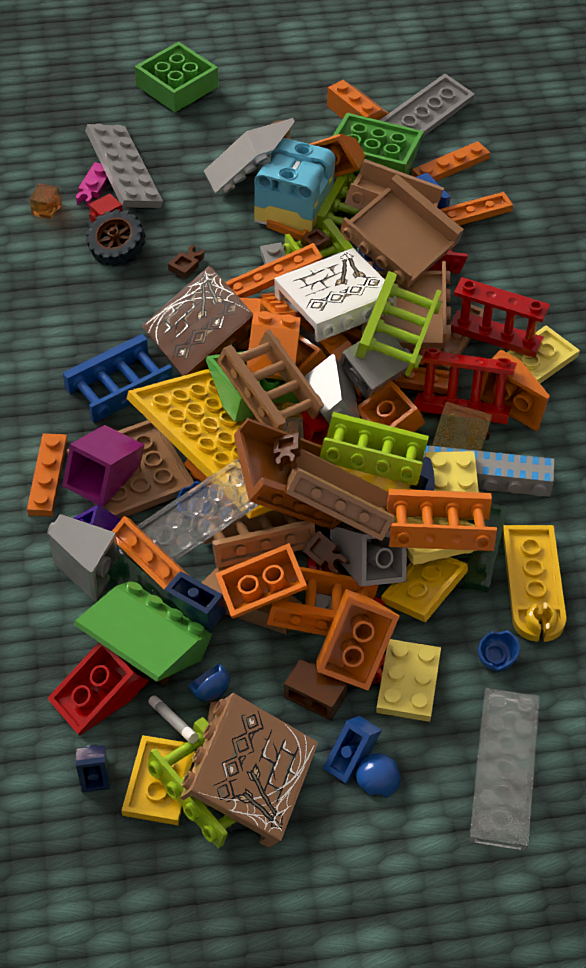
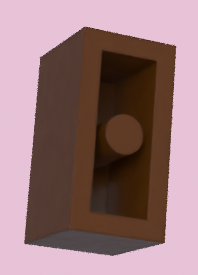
(315, 690)

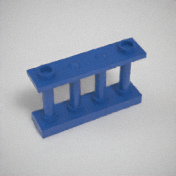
(108, 362)

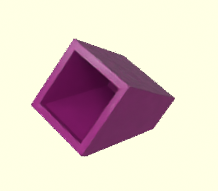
(101, 464)

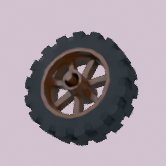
(117, 250)

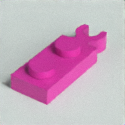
(92, 185)

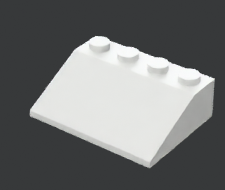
(245, 155)

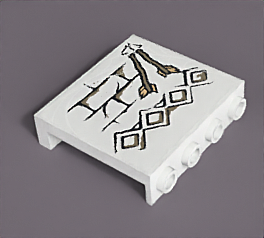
(333, 292)

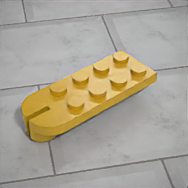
(534, 581)

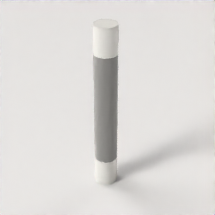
(173, 719)

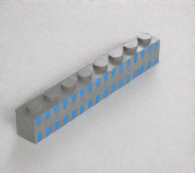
(509, 472)

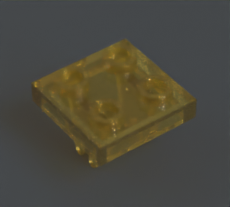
(462, 428)

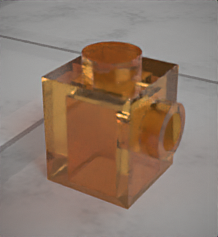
(45, 200)

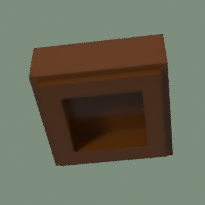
(318, 238)

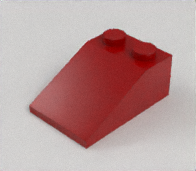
(96, 688)

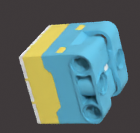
(294, 184)

